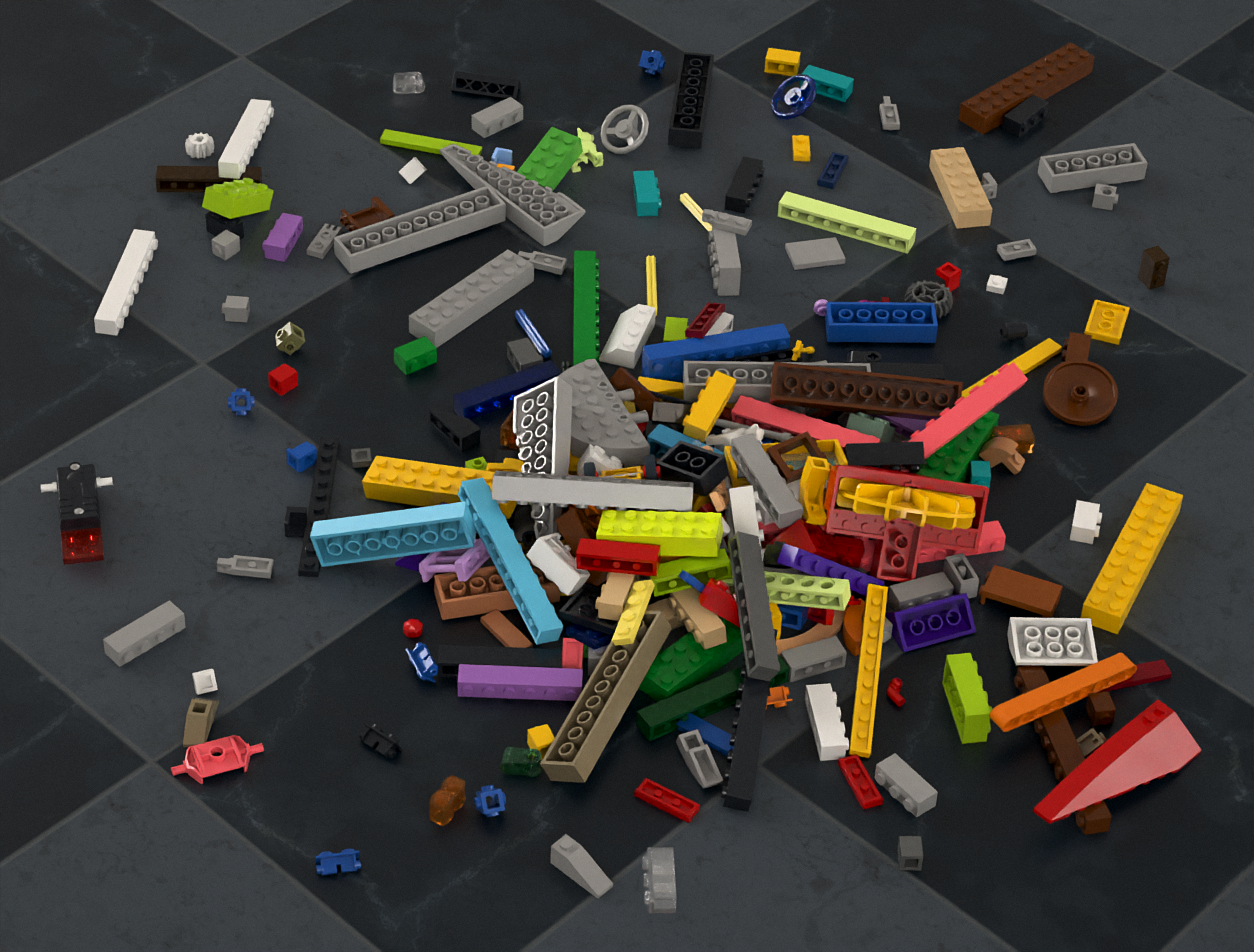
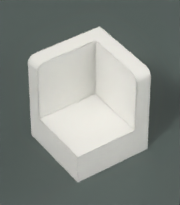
(412, 170)

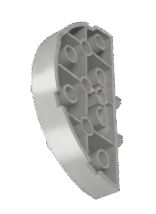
(601, 416)

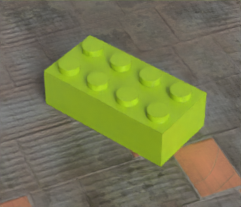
(237, 198)
(967, 698)

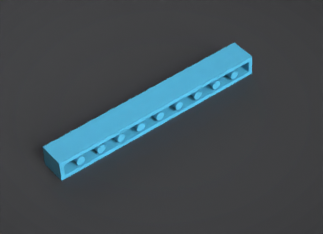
(511, 562)

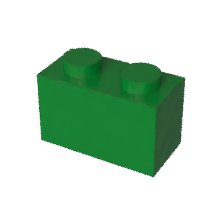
(415, 355)

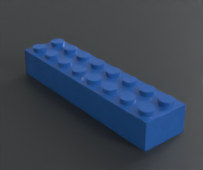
(667, 359)

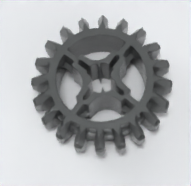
(930, 293)

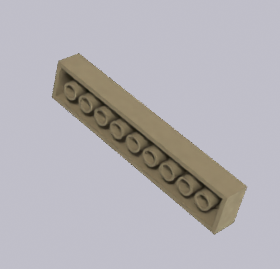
(604, 702)

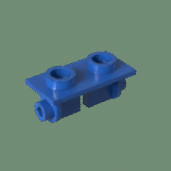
(423, 662)
(329, 862)

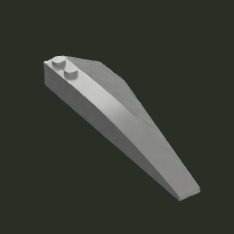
(529, 206)
(544, 440)

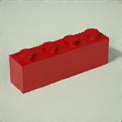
(618, 557)

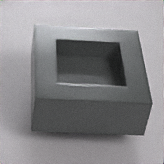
(361, 457)

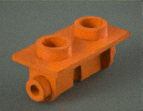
(778, 696)

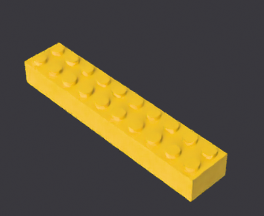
(1131, 558)

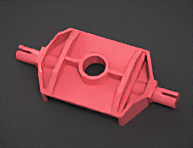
(201, 763)

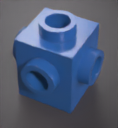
(652, 62)
(241, 393)
(497, 802)

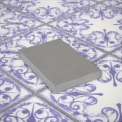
(815, 253)

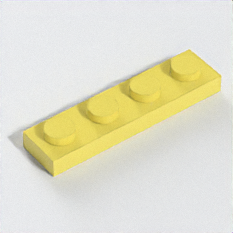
(633, 612)

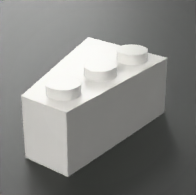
(557, 563)

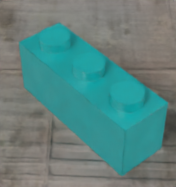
(830, 83)
(646, 193)

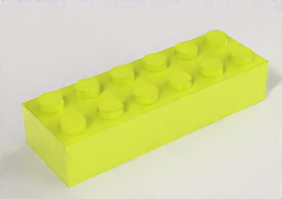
(675, 532)

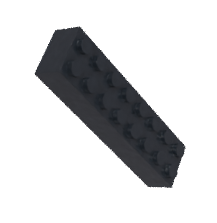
(691, 100)

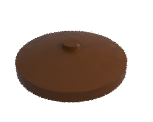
(1080, 392)

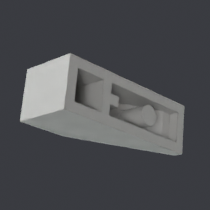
(579, 866)

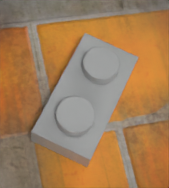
(1016, 249)

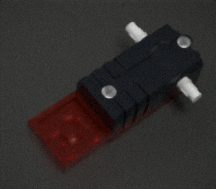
(79, 512)

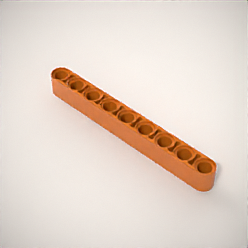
(1062, 692)

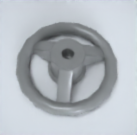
(625, 129)

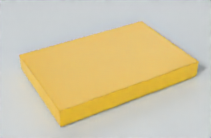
(1107, 321)

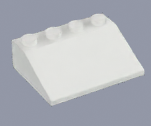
(1052, 641)

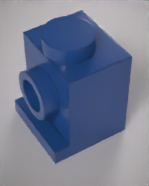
(302, 456)

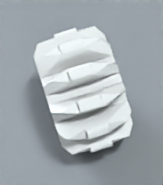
(199, 145)

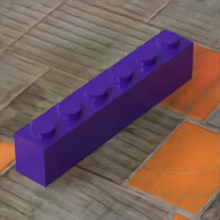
(822, 567)

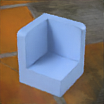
(502, 156)

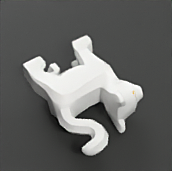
(724, 439)

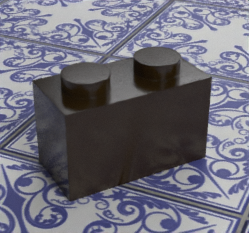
(1153, 267)

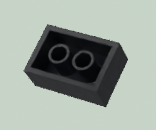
(693, 464)

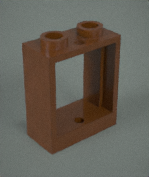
(788, 445)

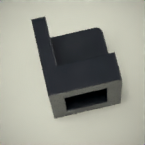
(295, 521)

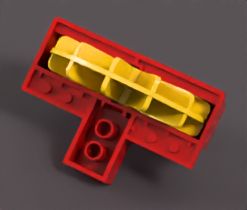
(903, 514)

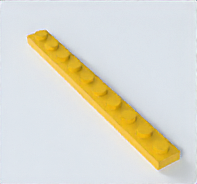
(868, 671)

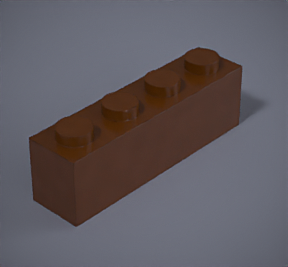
(574, 526)

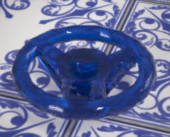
(797, 98)

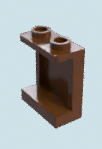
(371, 215)

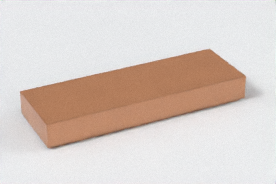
(505, 630)

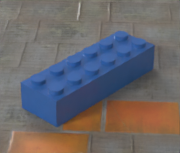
(881, 322)

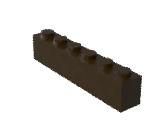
(197, 178)

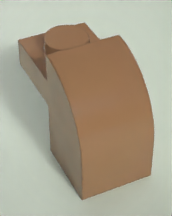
(1002, 450)

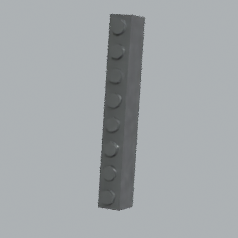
(753, 606)

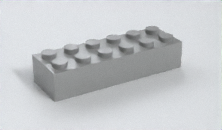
(1092, 166)

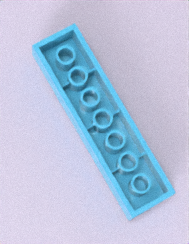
(393, 534)

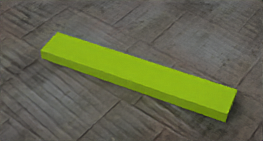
(422, 143)

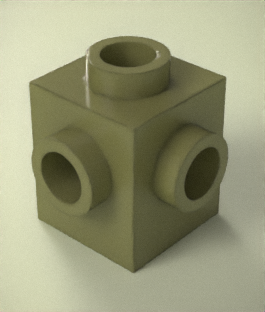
(289, 338)

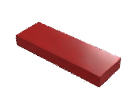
(860, 781)
(667, 800)

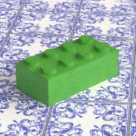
(552, 158)

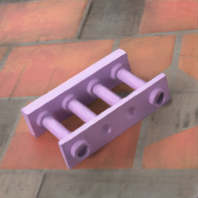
(461, 561)

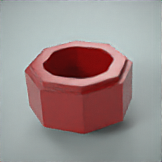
(413, 628)

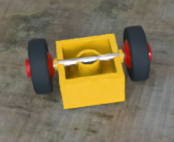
(650, 470)

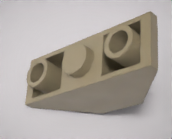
(199, 721)

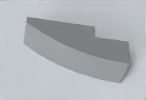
(699, 759)

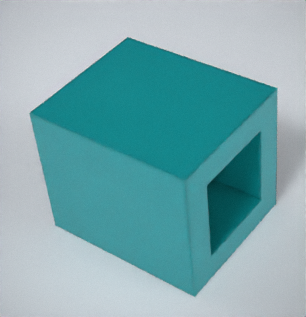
(980, 473)

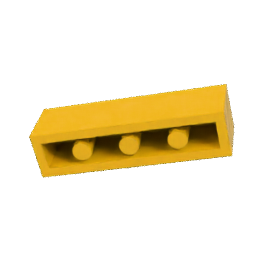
(709, 406)

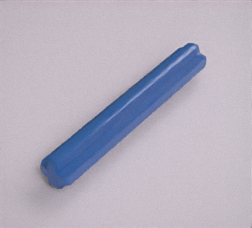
(533, 333)

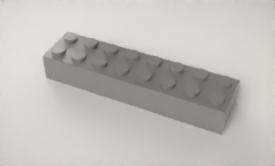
(471, 298)

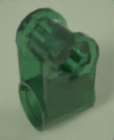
(519, 760)

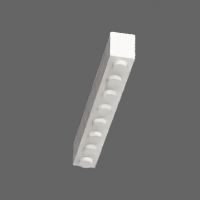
(245, 139)
(125, 282)

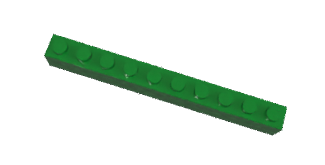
(585, 307)

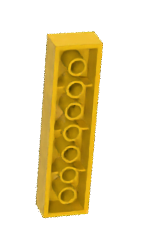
(421, 482)

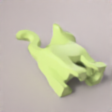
(589, 151)

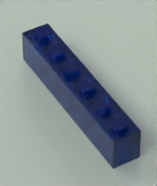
(502, 391)

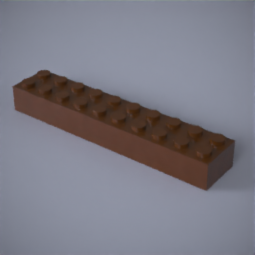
(1040, 79)
(862, 391)

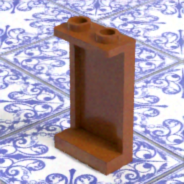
(1021, 591)

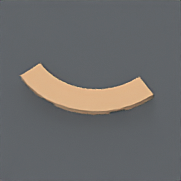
(720, 494)
(815, 634)

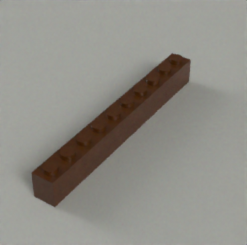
(1061, 748)

